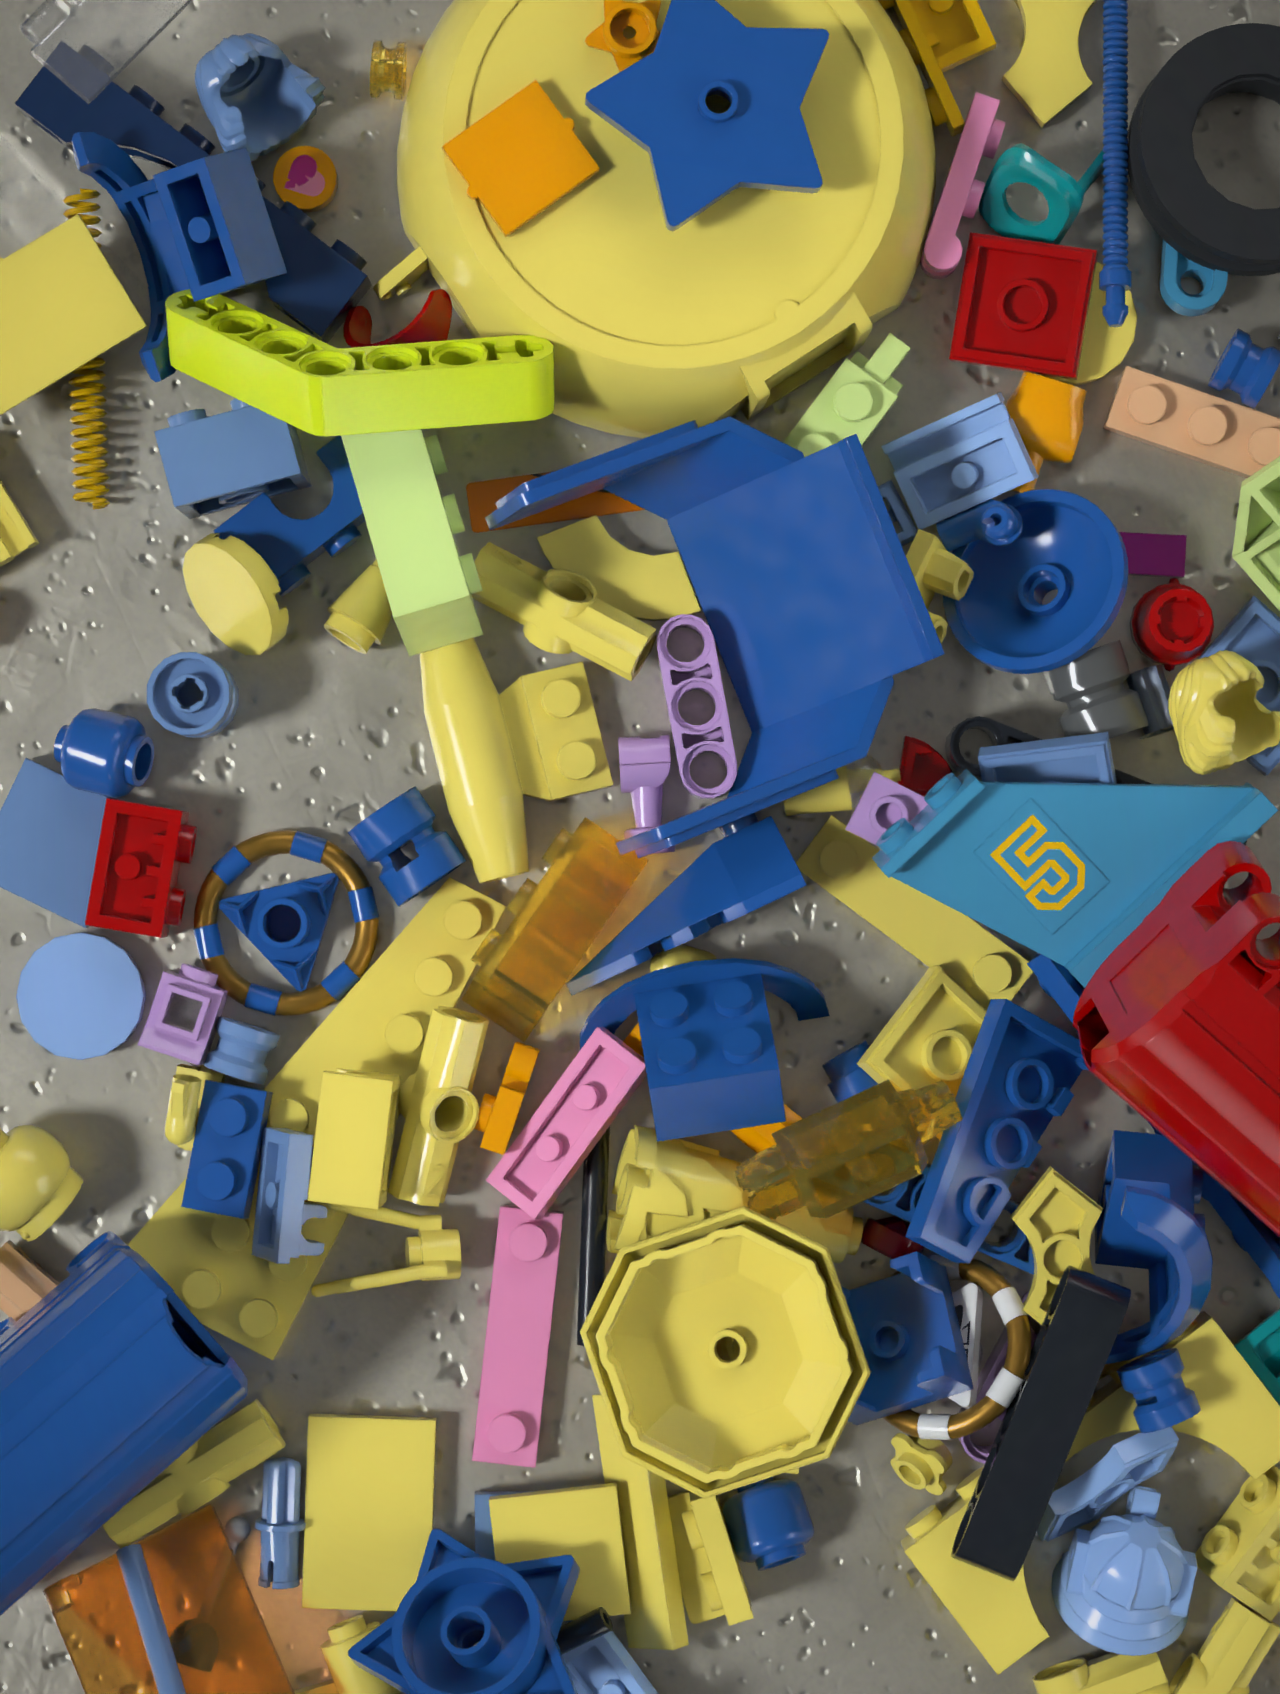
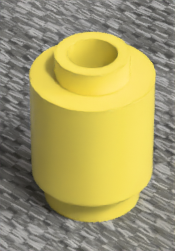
(344, 1672)

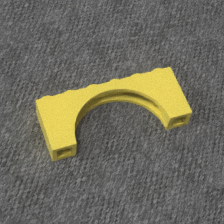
(1233, 1416)

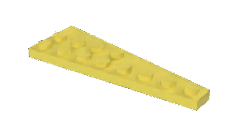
(371, 1030)

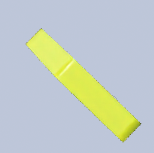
(358, 387)

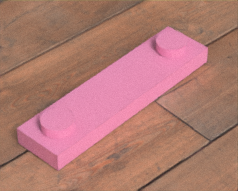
(517, 1337)

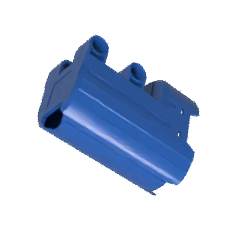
(97, 1403)

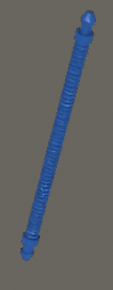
(1115, 276)

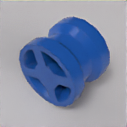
(1245, 368)

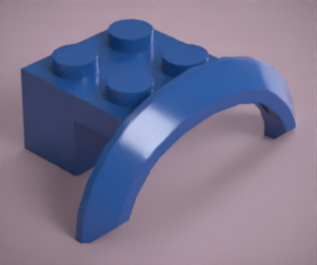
(192, 226)
(709, 1040)
(1153, 1226)

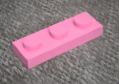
(569, 1123)

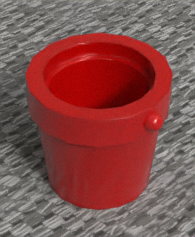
(1171, 624)

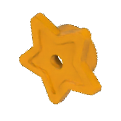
(621, 15)

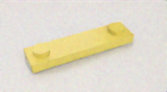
(910, 918)

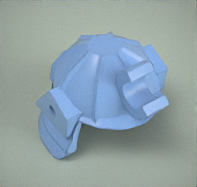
(1126, 1580)

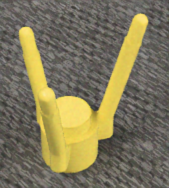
(429, 1256)

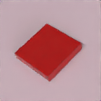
(1023, 305)

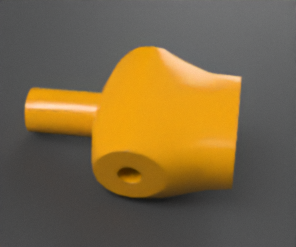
(1048, 420)

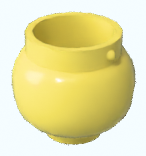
(34, 1181)

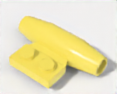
(495, 748)

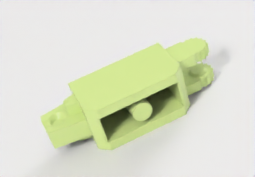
(852, 400)

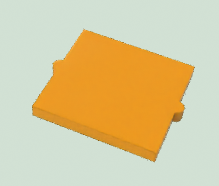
(520, 158)

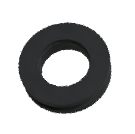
(1161, 152)

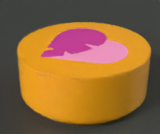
(305, 178)

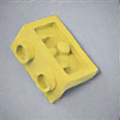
(1245, 1546)
(706, 1561)

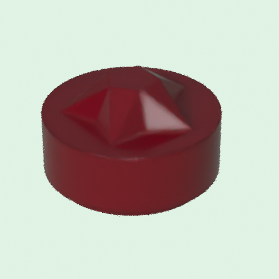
(889, 1238)

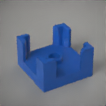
(908, 1339)

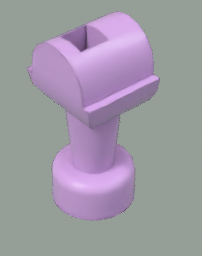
(642, 773)

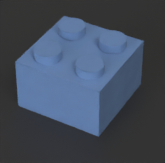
(229, 458)

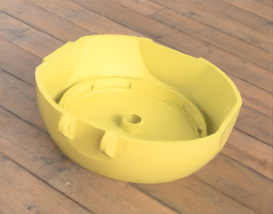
(649, 317)

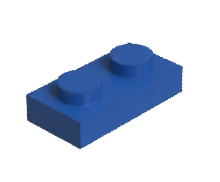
(226, 1149)

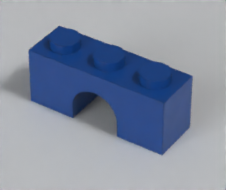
(294, 543)

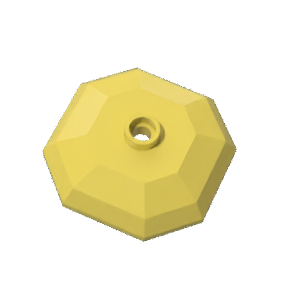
(711, 1418)

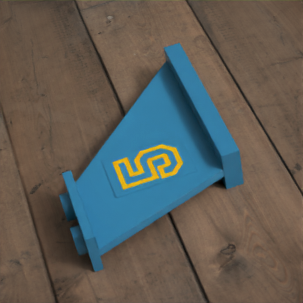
(1063, 861)

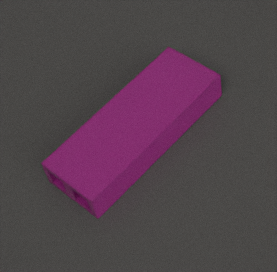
(1155, 554)

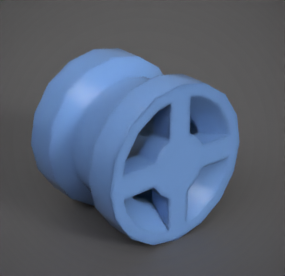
(241, 1050)

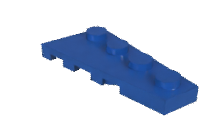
(1006, 1100)

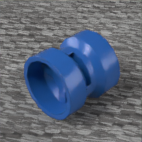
(1158, 1390)

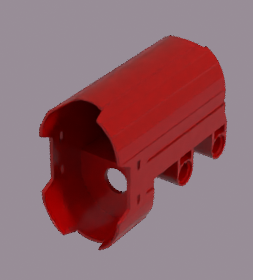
(1191, 1024)

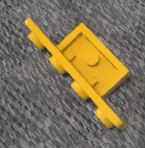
(938, 39)

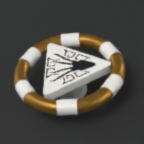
(1006, 1385)

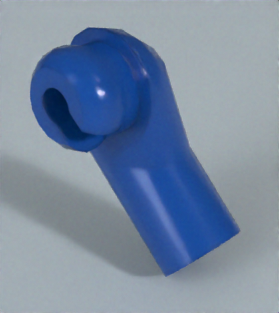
(987, 521)

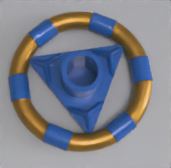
(286, 923)

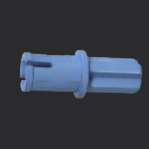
(280, 1524)

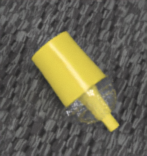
(841, 793)

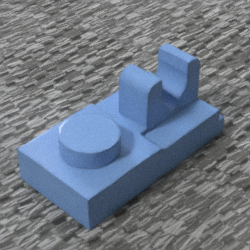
(281, 1197)

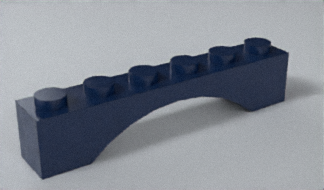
(319, 279)

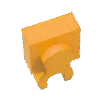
(500, 1112)

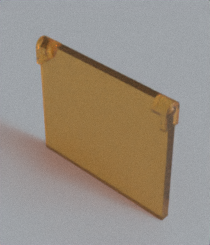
(204, 1605)

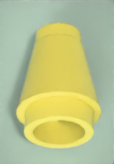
(361, 612)

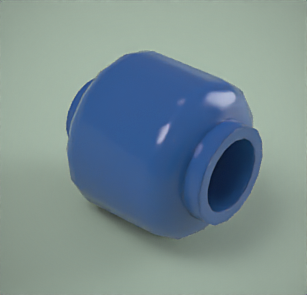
(104, 753)
(768, 1522)

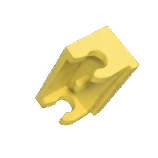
(354, 1138)

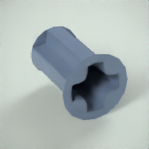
(1154, 696)

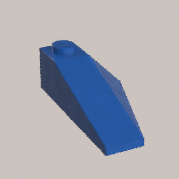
(721, 885)

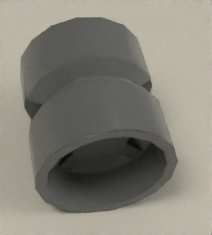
(1096, 693)

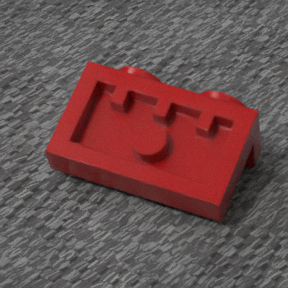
(140, 869)

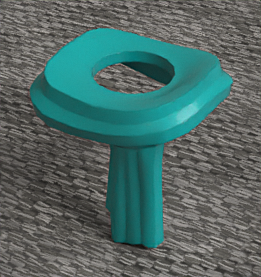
(1059, 188)

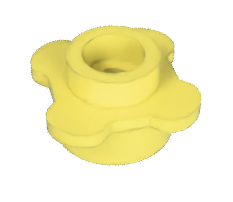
(921, 1462)

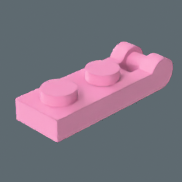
(961, 191)

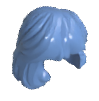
(255, 94)

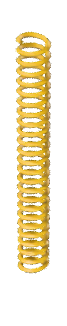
(89, 388)

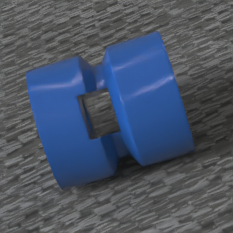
(393, 827)

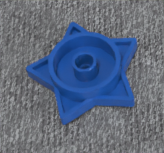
(705, 153)
(470, 1600)

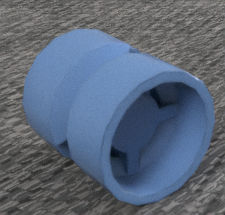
(192, 695)

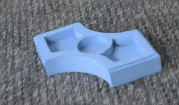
(1114, 1475)

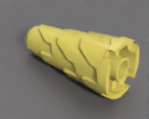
(683, 1183)

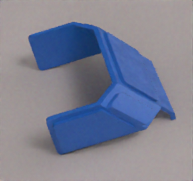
(793, 584)

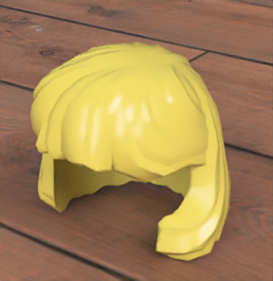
(1219, 714)

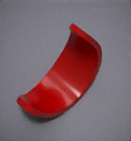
(428, 326)

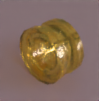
(388, 70)

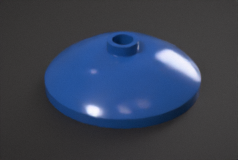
(1063, 548)

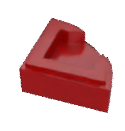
(921, 766)

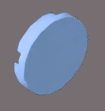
(81, 996)

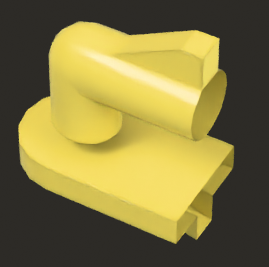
(186, 1102)

